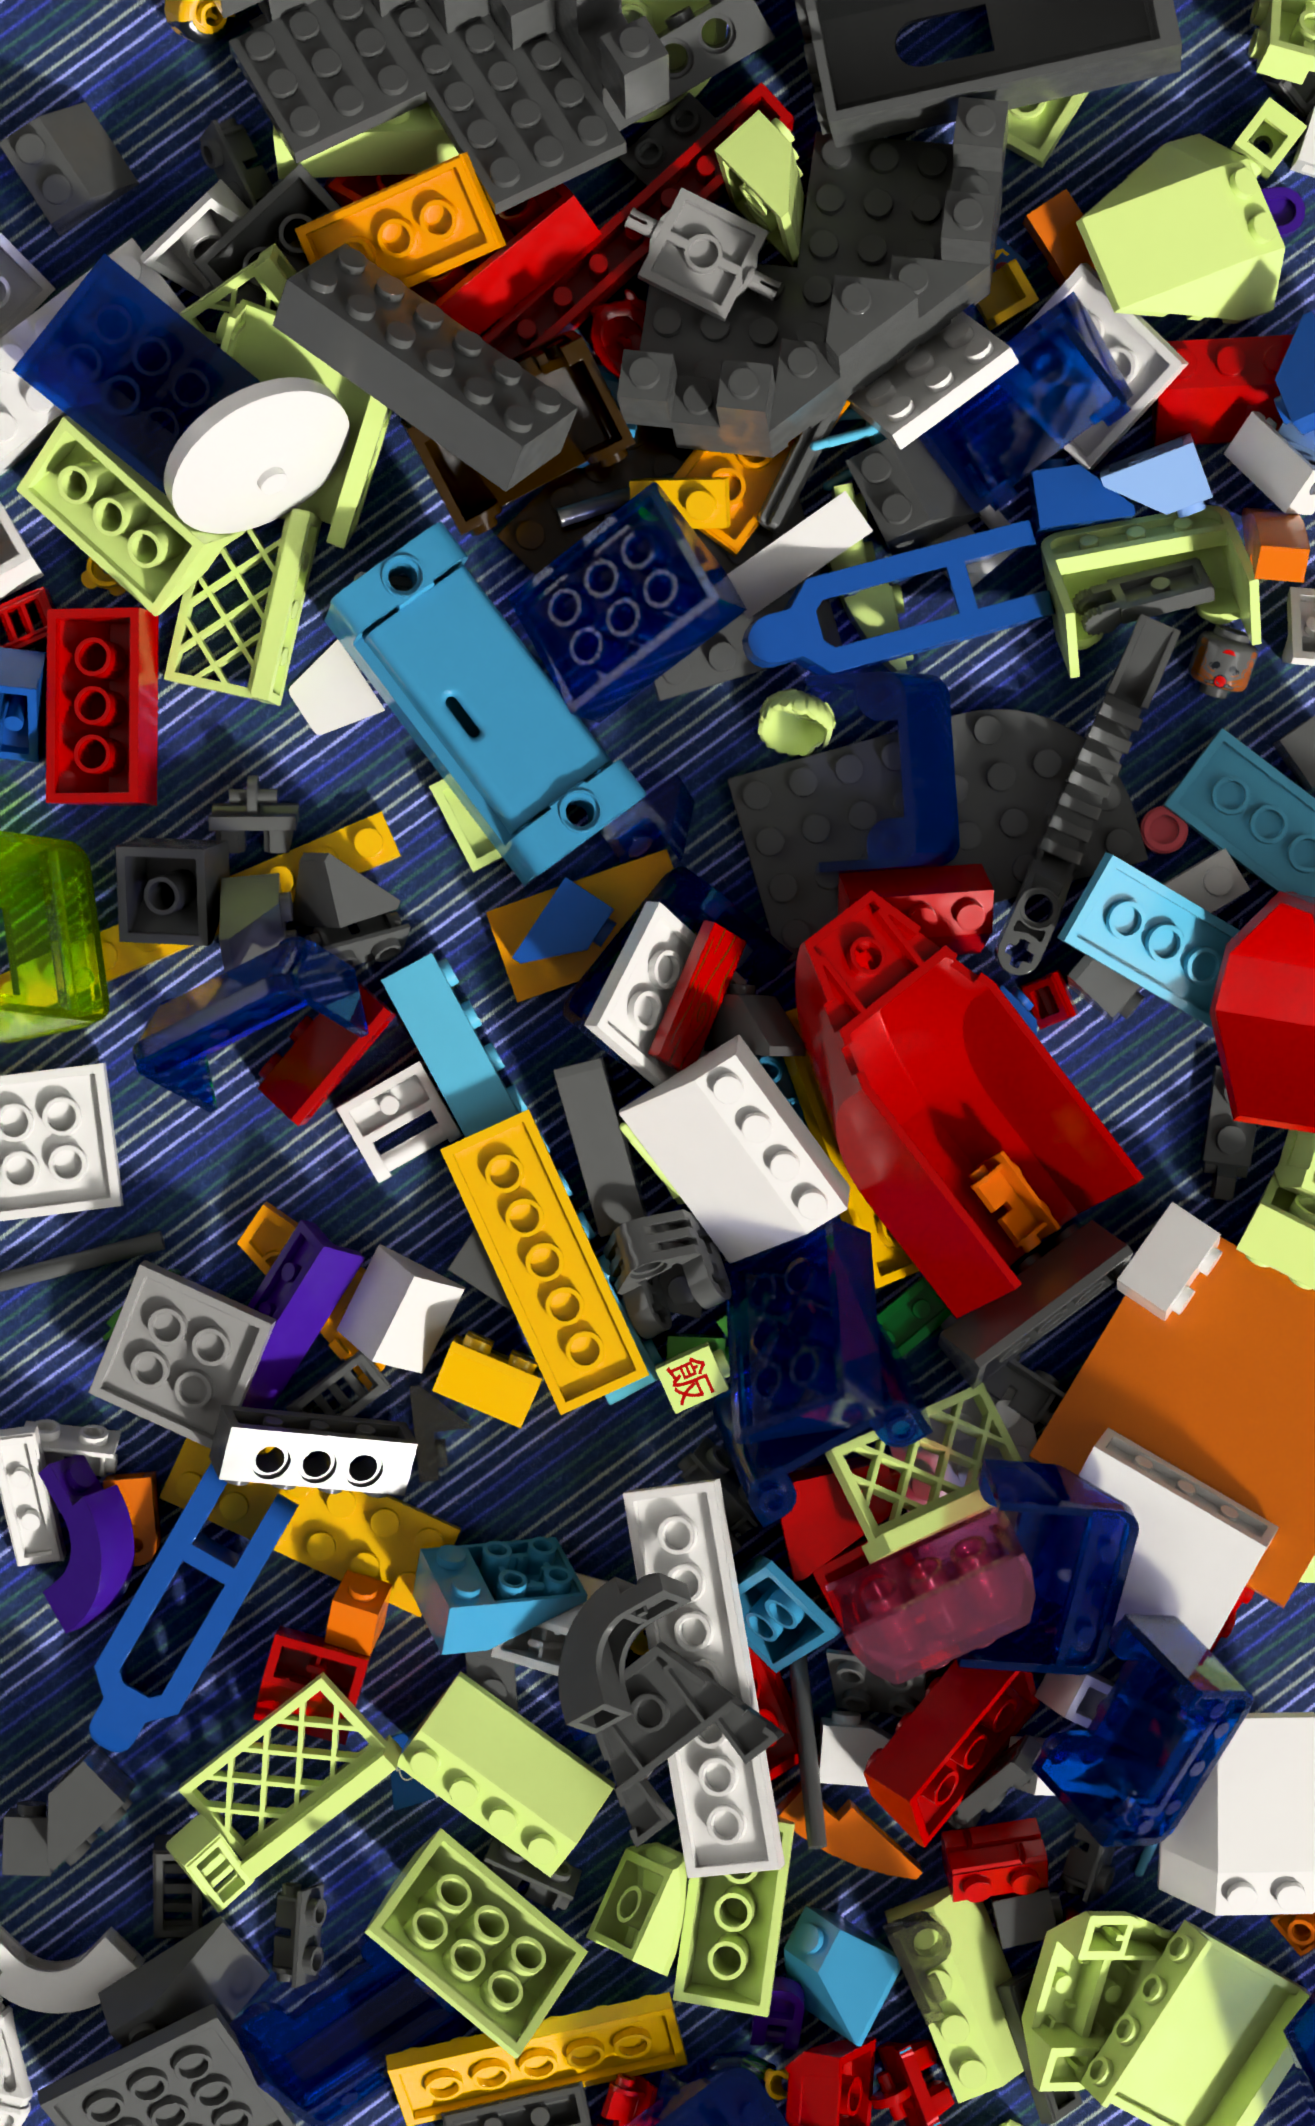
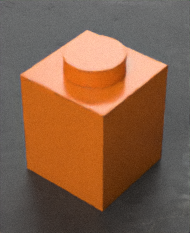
(358, 1613)

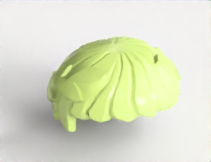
(795, 722)

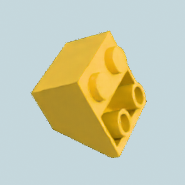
(489, 1379)

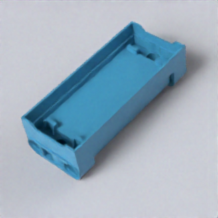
(479, 704)

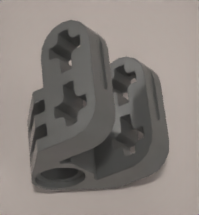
(653, 1245)

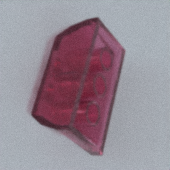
(936, 1598)

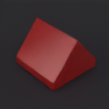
(1050, 999)

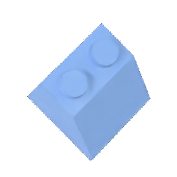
(1162, 478)

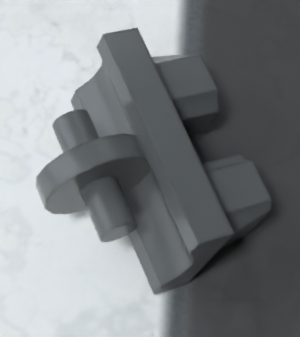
(254, 811)

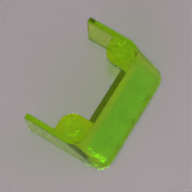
(49, 939)

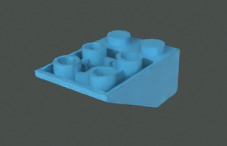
(493, 1591)

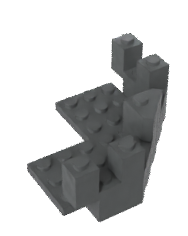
(506, 78)
(885, 260)

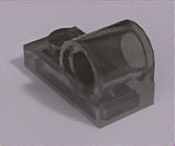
(914, 1961)

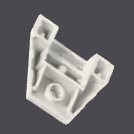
(1251, 1825)

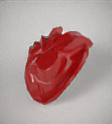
(617, 328)

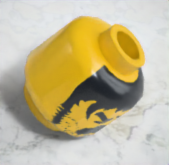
(197, 20)

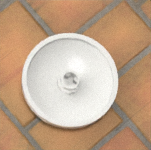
(256, 455)

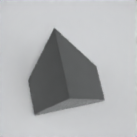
(335, 894)

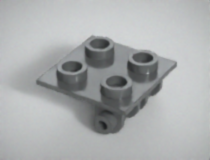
(863, 1691)

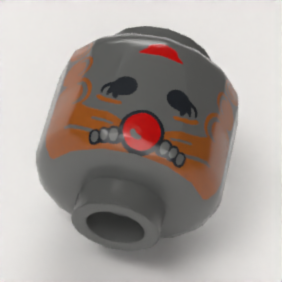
(1223, 661)

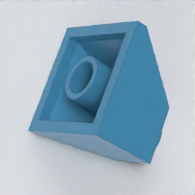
(840, 1971)

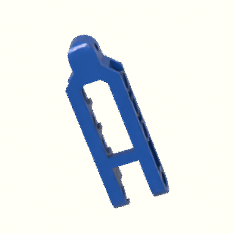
(797, 635)
(125, 1707)

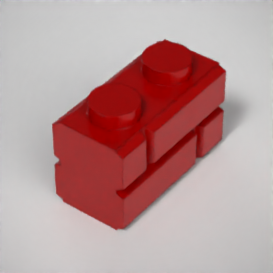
(994, 1860)

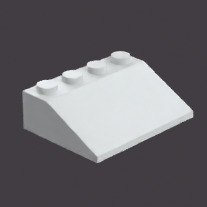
(737, 1153)

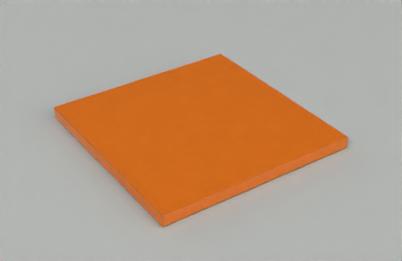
(1215, 1395)

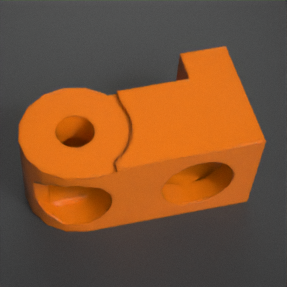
(143, 1507)

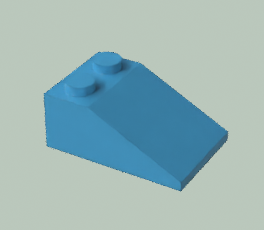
(779, 1616)

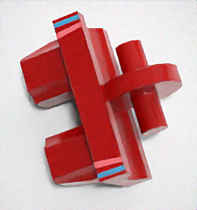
(904, 2086)

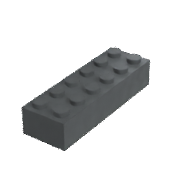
(424, 366)

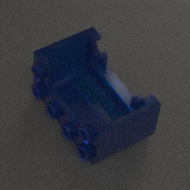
(1149, 1737)

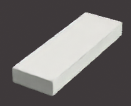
(25, 1499)

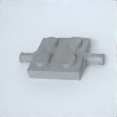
(702, 254)

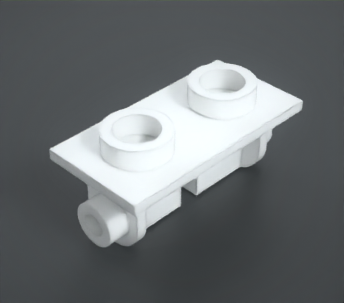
(92, 1441)

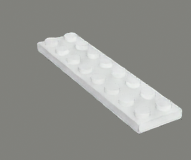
(719, 1800)

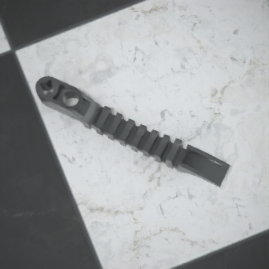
(1087, 785)

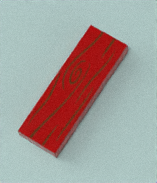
(697, 996)

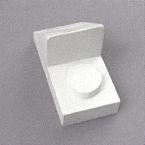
(1301, 627)

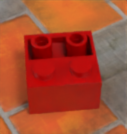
(295, 1662)

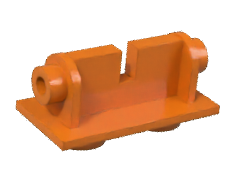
(1001, 1183)

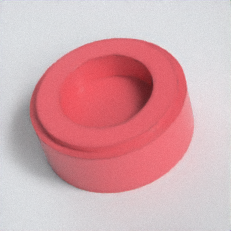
(1163, 831)

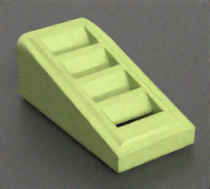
(207, 1861)

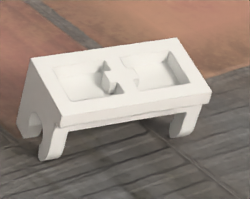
(1273, 465)

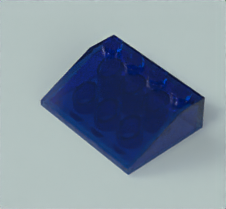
(129, 368)
(625, 605)
(804, 1336)

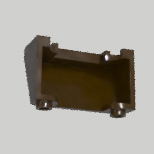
(594, 436)

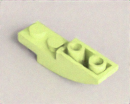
(875, 608)

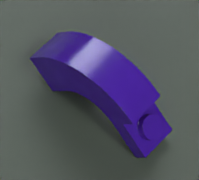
(99, 1541)

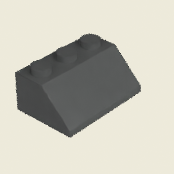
(271, 221)

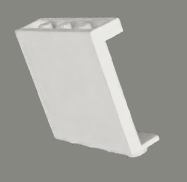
(1191, 1539)

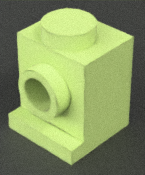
(1275, 127)

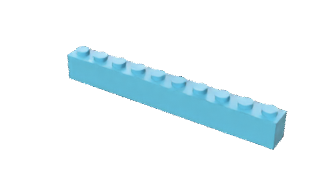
(473, 1088)

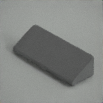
(547, 2107)

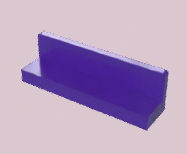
(301, 1296)

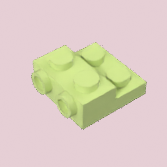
(1284, 38)

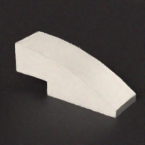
(799, 553)

